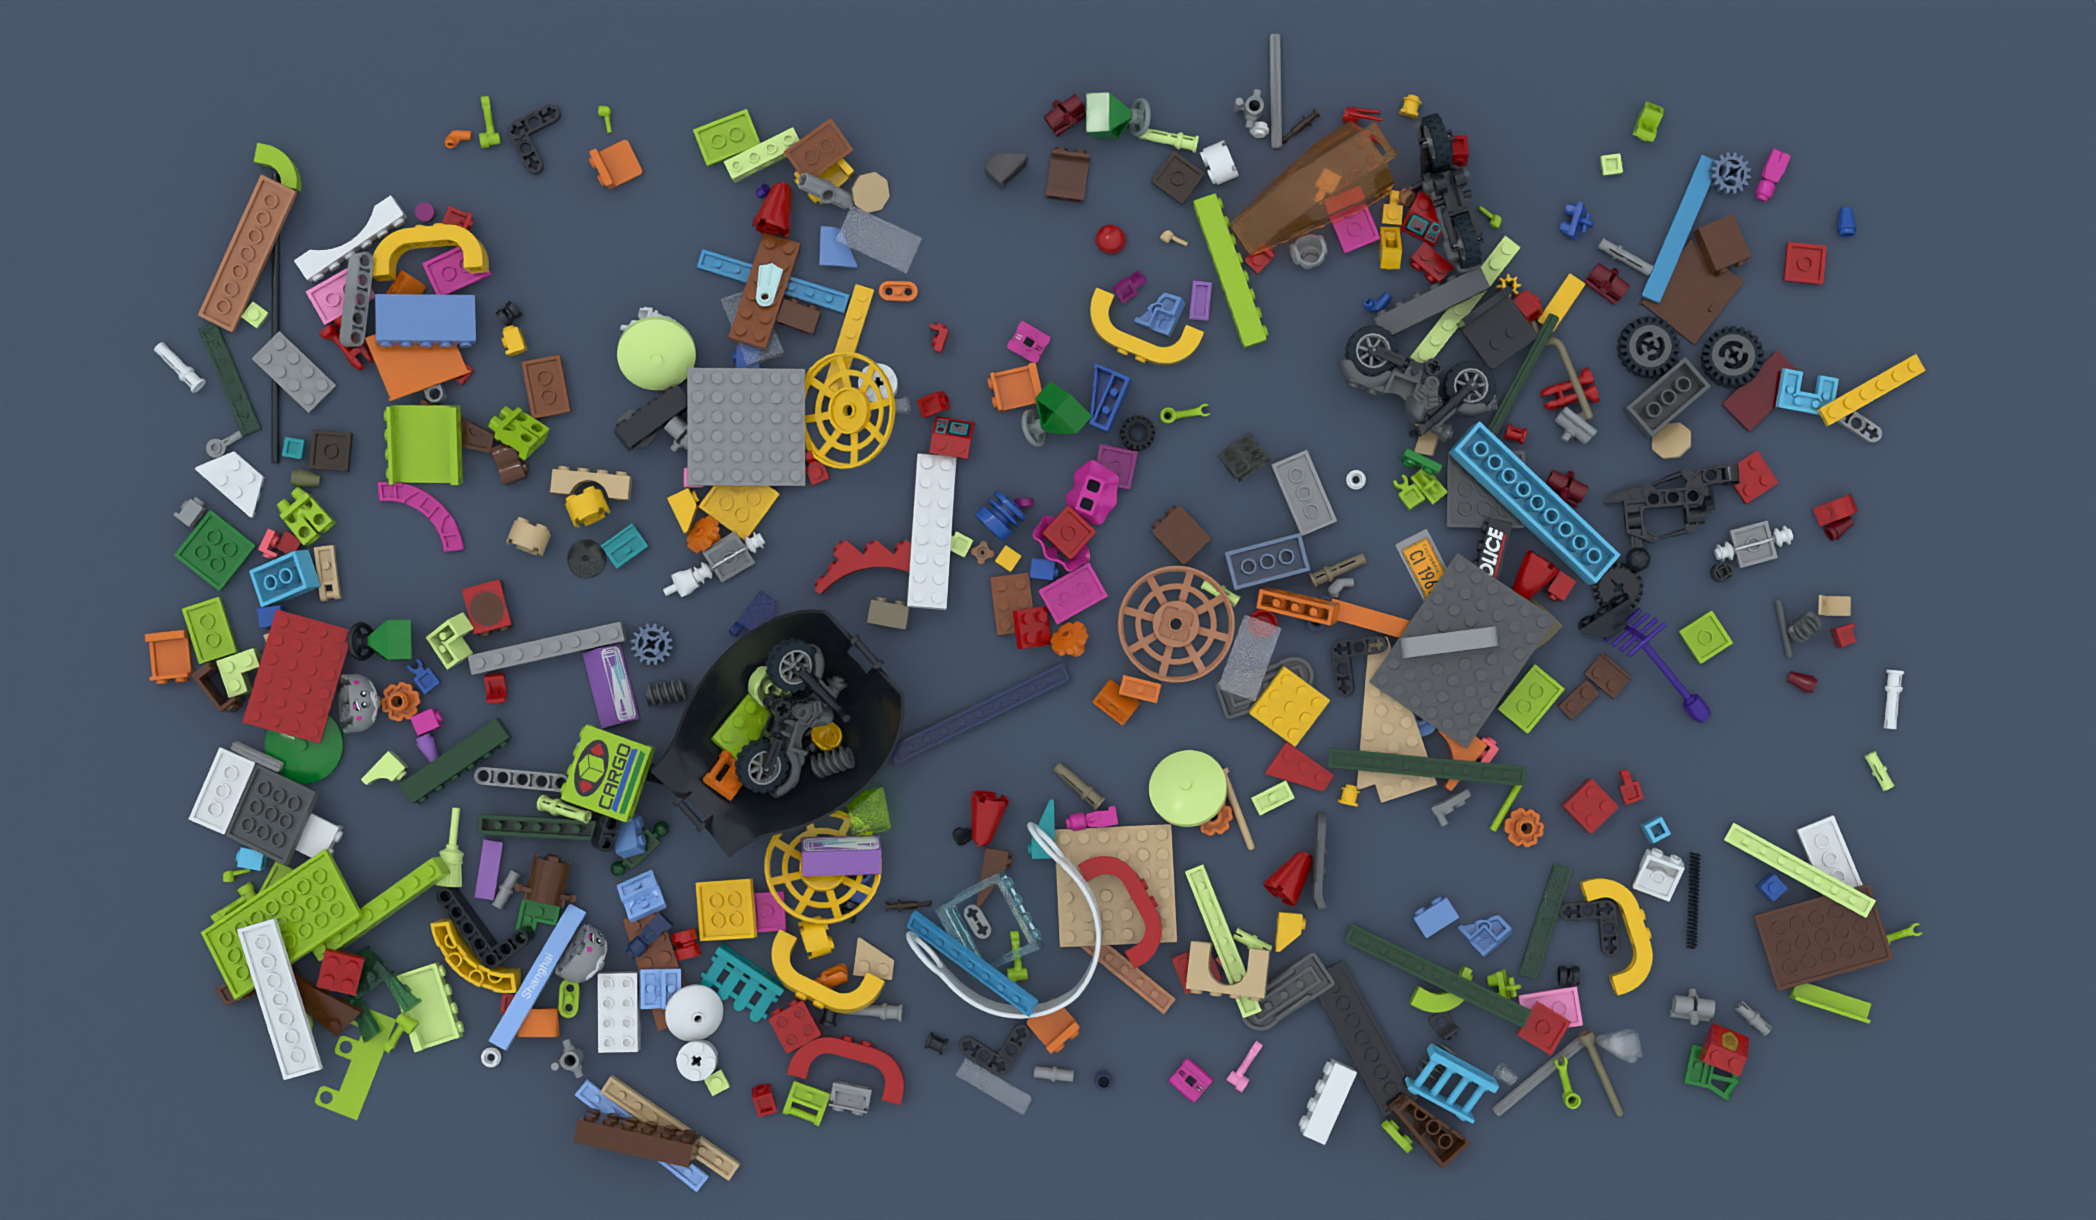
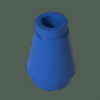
(1846, 223)

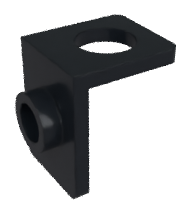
(1446, 1032)

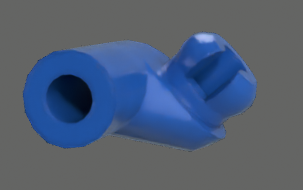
(1377, 305)

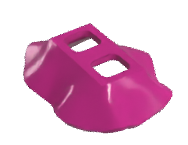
(1103, 500)
(1080, 558)

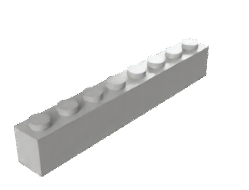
(547, 648)

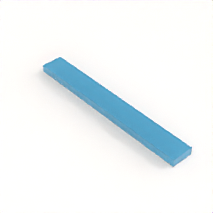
(1678, 231)
(796, 288)
(972, 963)

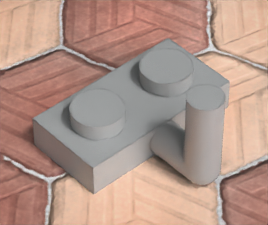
(1444, 807)

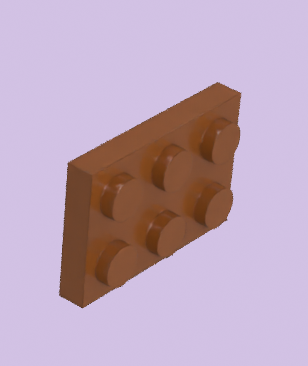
(819, 149)
(546, 387)
(1008, 595)

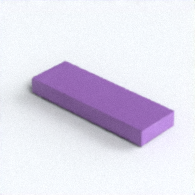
(489, 869)

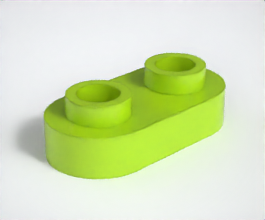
(569, 997)
(1392, 1128)

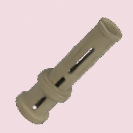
(1328, 573)
(1086, 792)

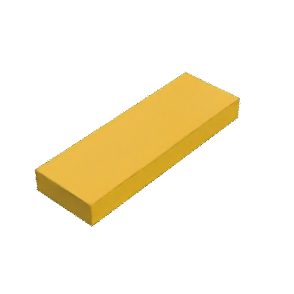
(1563, 299)

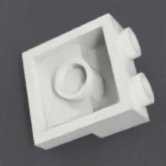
(1658, 874)

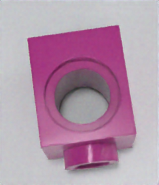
(427, 721)

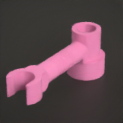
(1237, 1078)

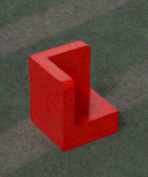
(1843, 635)

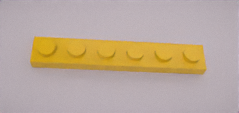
(851, 330)
(1871, 390)

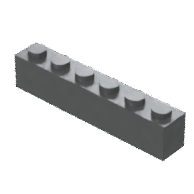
(1432, 302)

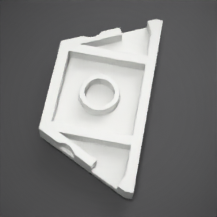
(235, 480)

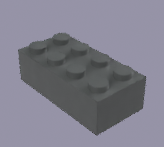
(1666, 398)

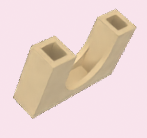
(1201, 978)

